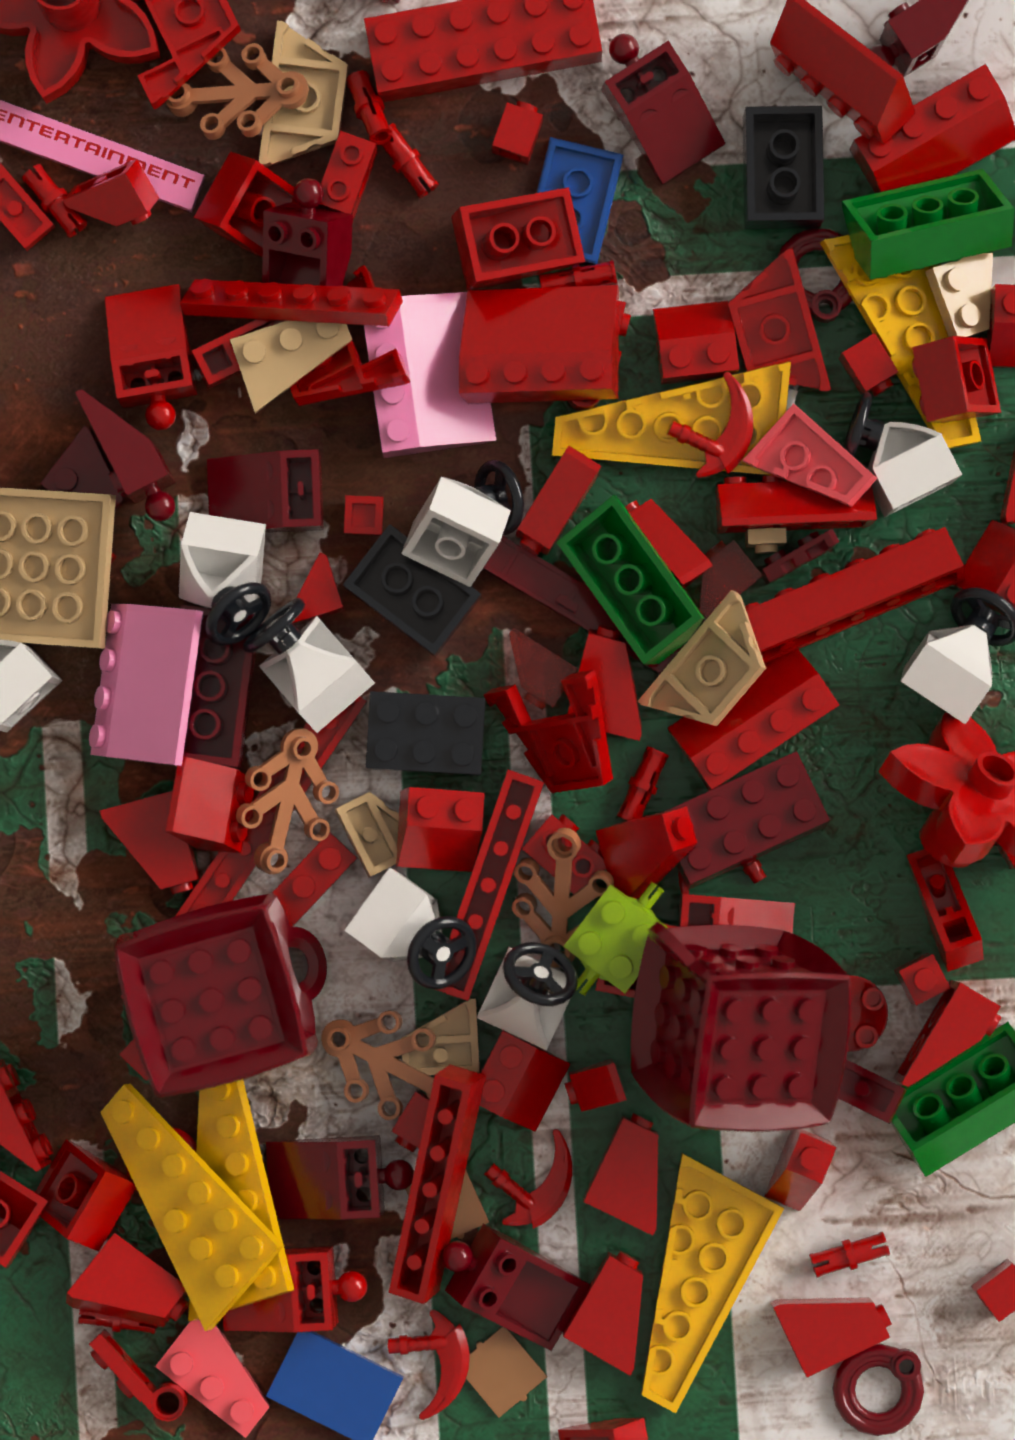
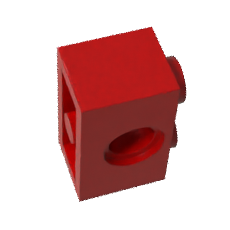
(347, 173)

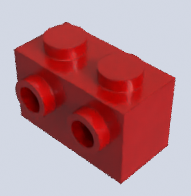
(584, 864)

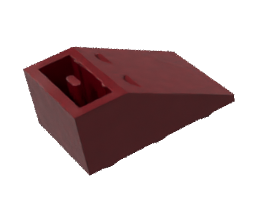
(268, 489)

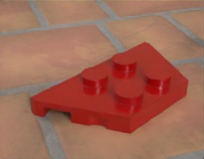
(777, 324)

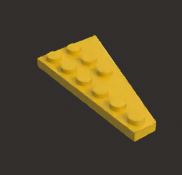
(902, 316)
(638, 426)
(232, 1151)
(202, 1223)
(708, 1255)

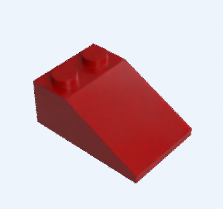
(517, 238)
(952, 1027)

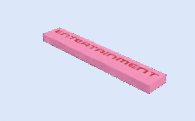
(94, 154)

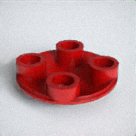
(867, 1014)

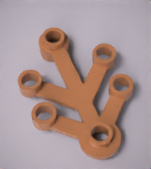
(242, 94)
(287, 795)
(559, 903)
(380, 1058)

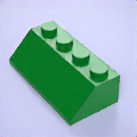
(928, 223)
(631, 582)
(960, 1102)

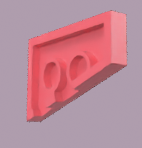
(810, 458)
(214, 1376)

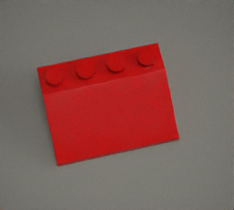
(540, 344)

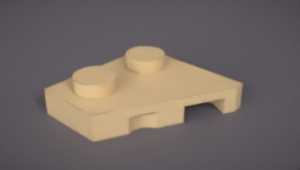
(963, 294)
(371, 831)
(455, 1041)

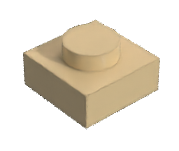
(765, 539)

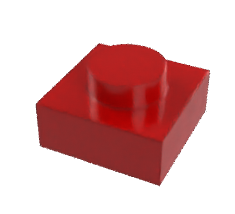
(363, 515)

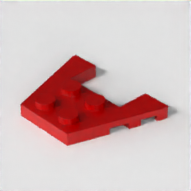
(193, 36)
(344, 373)
(566, 748)

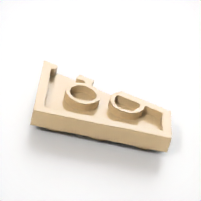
(283, 354)

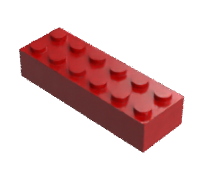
(478, 43)

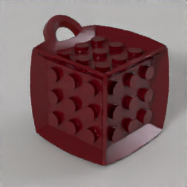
(219, 994)
(740, 1027)

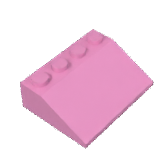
(429, 409)
(145, 683)

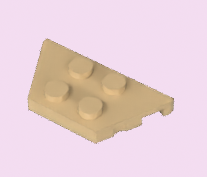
(320, 116)
(711, 667)

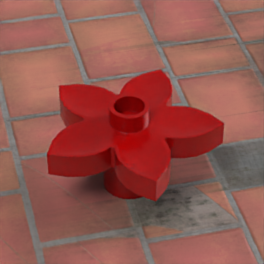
(66, 30)
(964, 786)

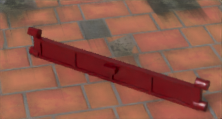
(554, 590)

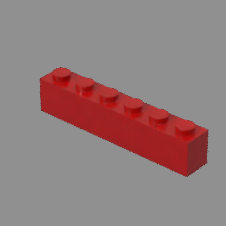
(855, 593)
(493, 871)
(437, 1183)

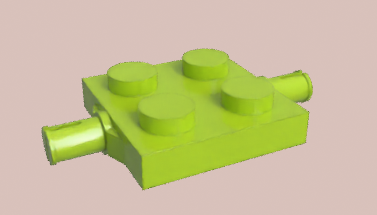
(614, 937)

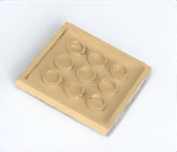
(55, 566)

